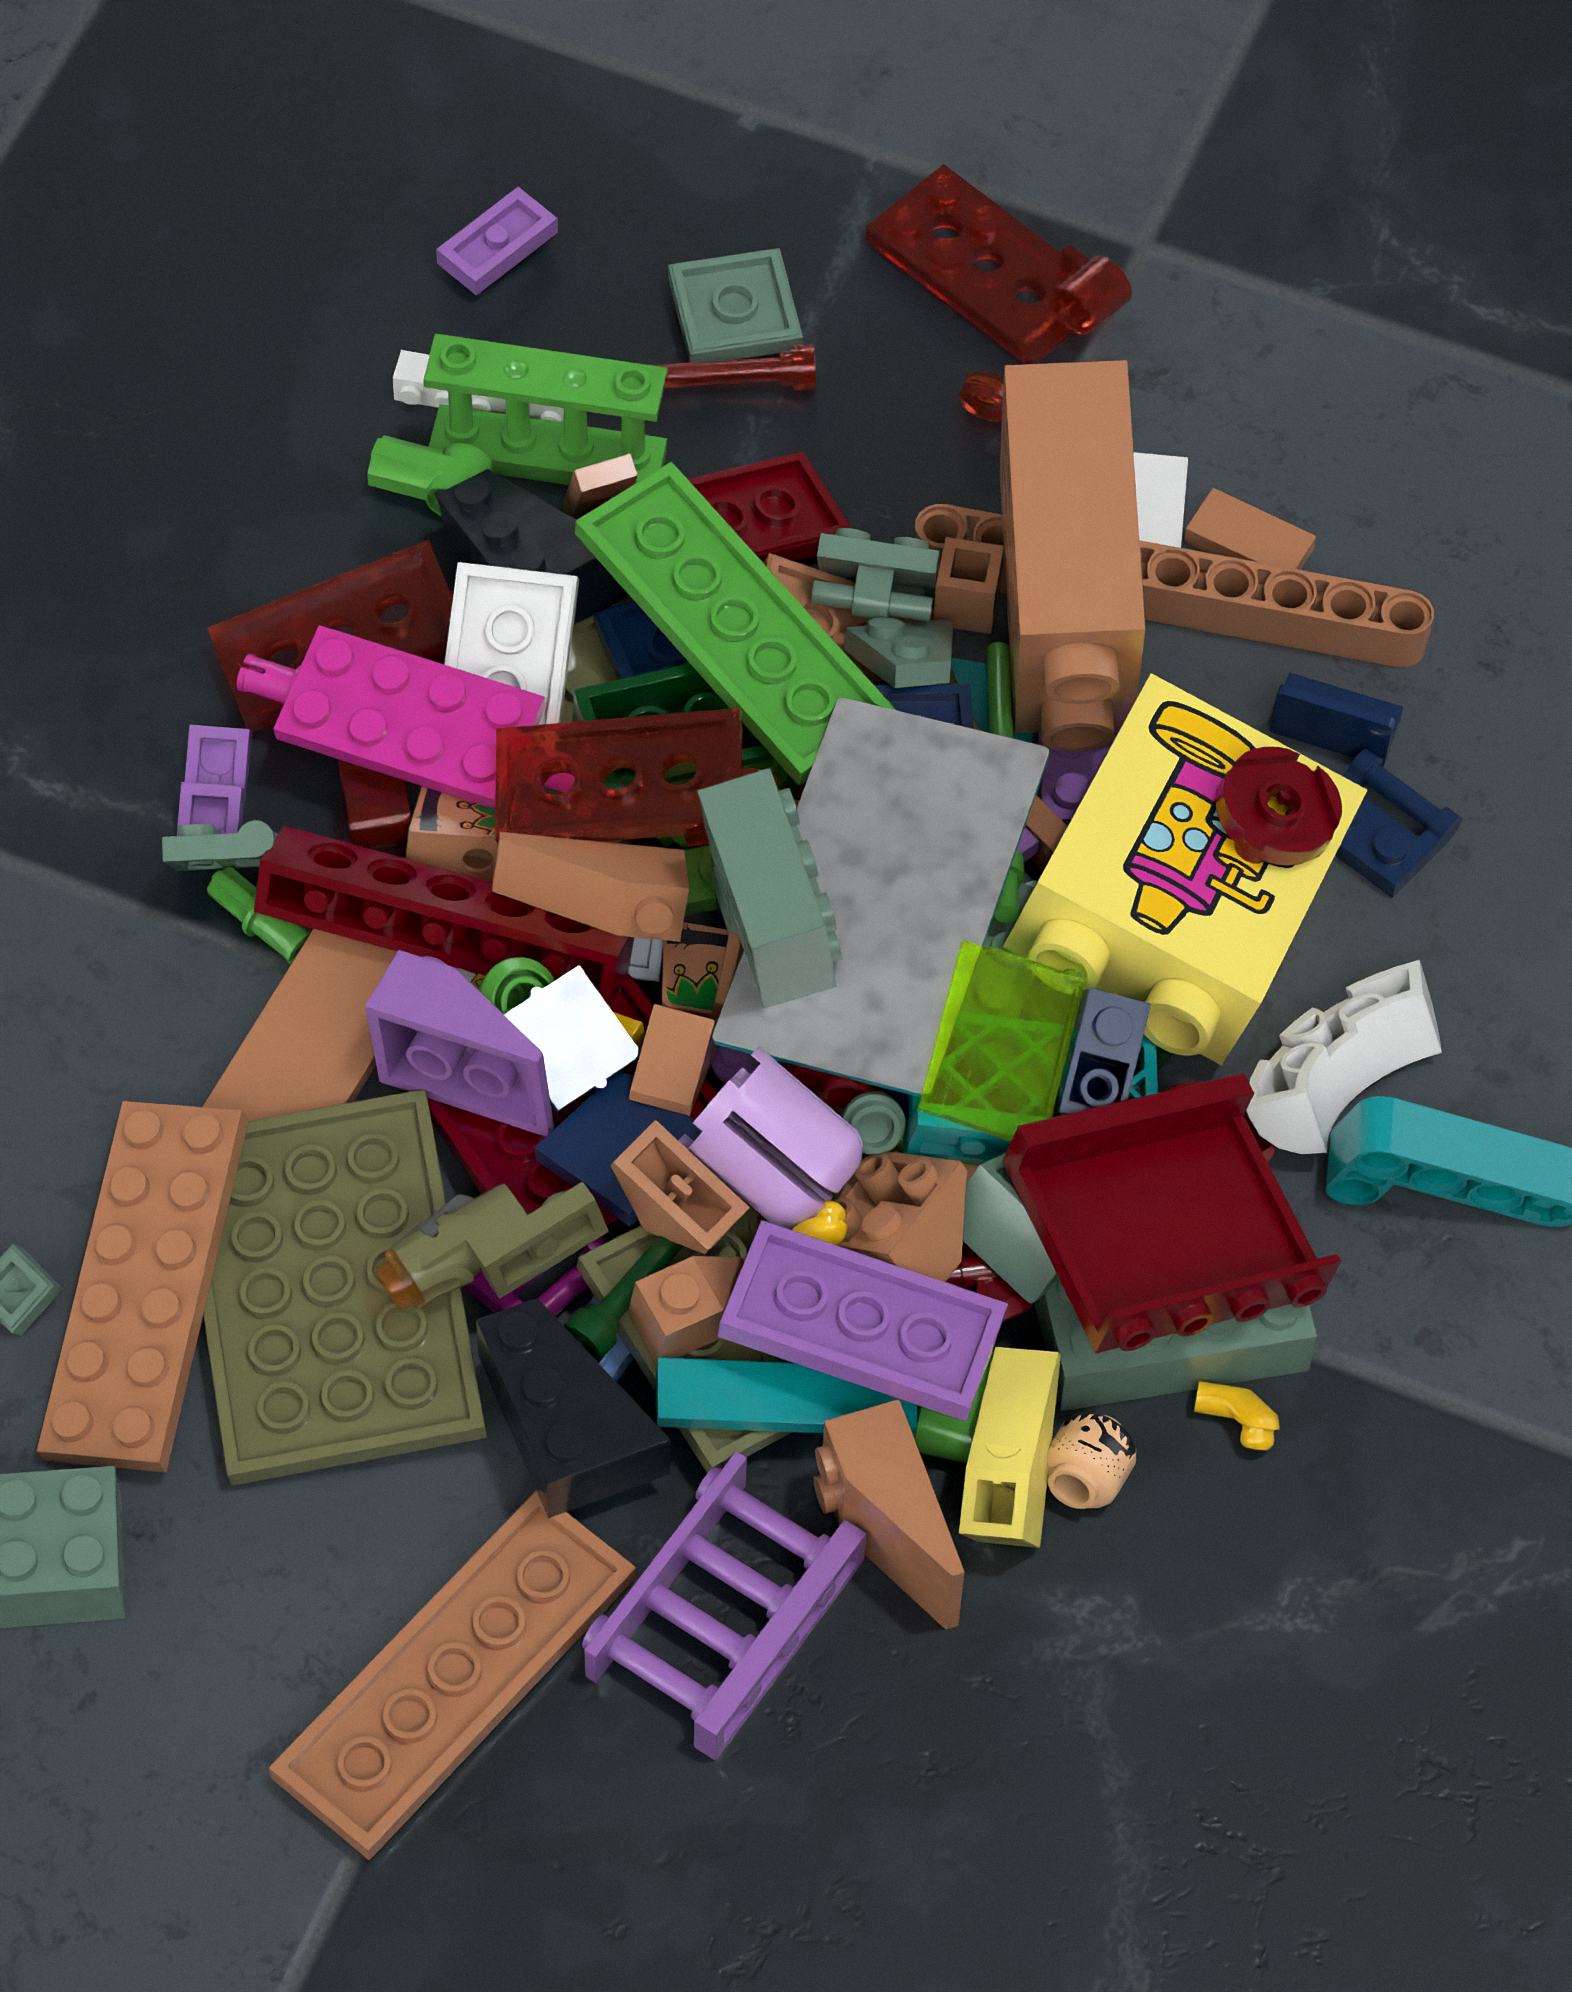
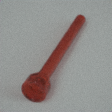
(792, 368)

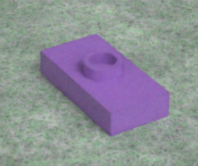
(497, 240)

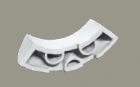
(1339, 1054)

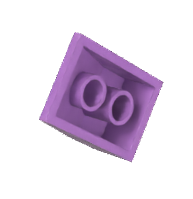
(448, 1038)

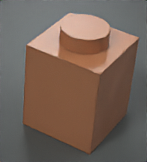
(969, 584)

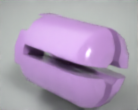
(776, 1143)

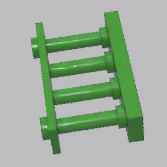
(528, 375)

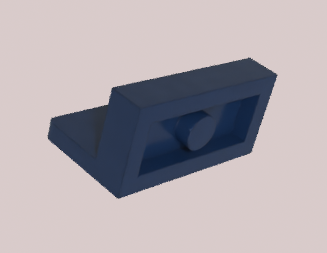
(1334, 717)

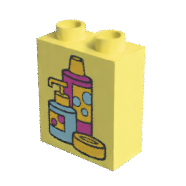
(1152, 883)

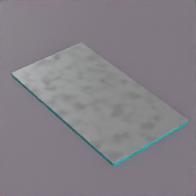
(914, 853)

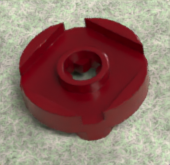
(1260, 831)

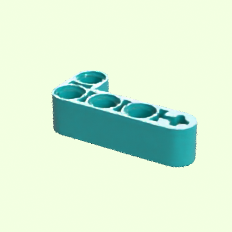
(1450, 1158)

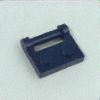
(1378, 843)

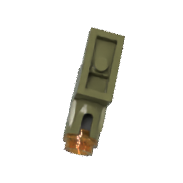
(491, 1238)

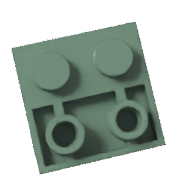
(888, 576)

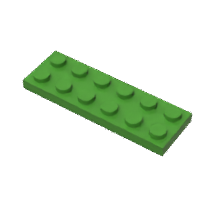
(726, 614)

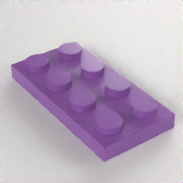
(863, 1320)

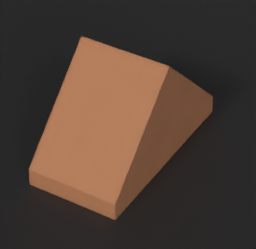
(673, 1060)
(676, 1191)

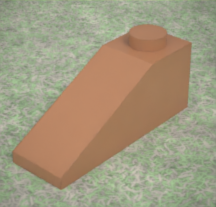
(597, 883)

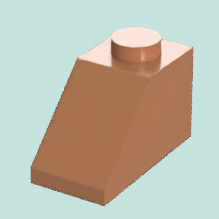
(683, 1304)

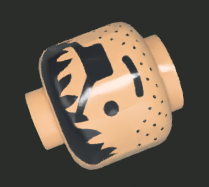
(1089, 1460)

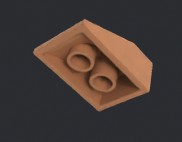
(882, 1487)

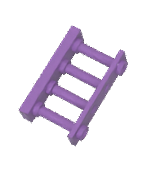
(753, 1660)

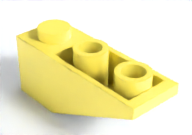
(1010, 1450)

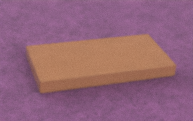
(312, 1036)

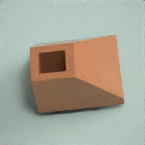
(907, 1212)

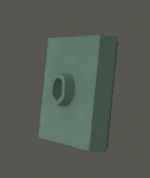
(735, 306)

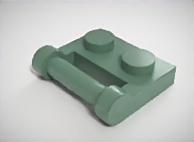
(207, 849)

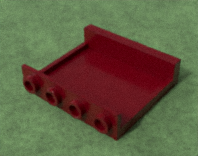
(1164, 1215)

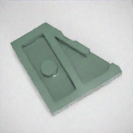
(904, 651)

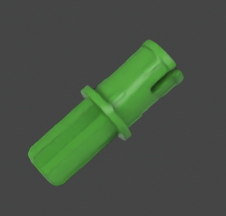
(238, 898)

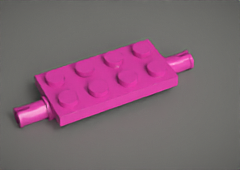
(396, 713)

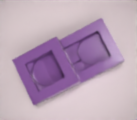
(215, 777)

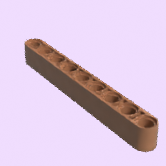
(1257, 598)

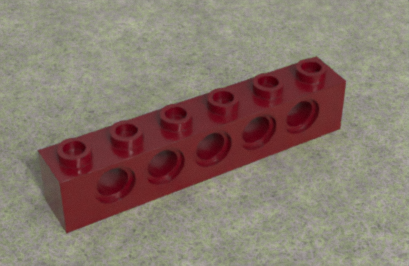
(427, 911)

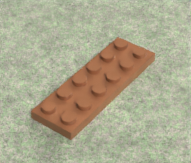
(143, 1287)
(451, 1675)

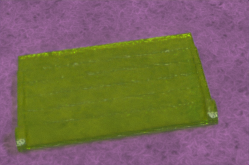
(1001, 1041)

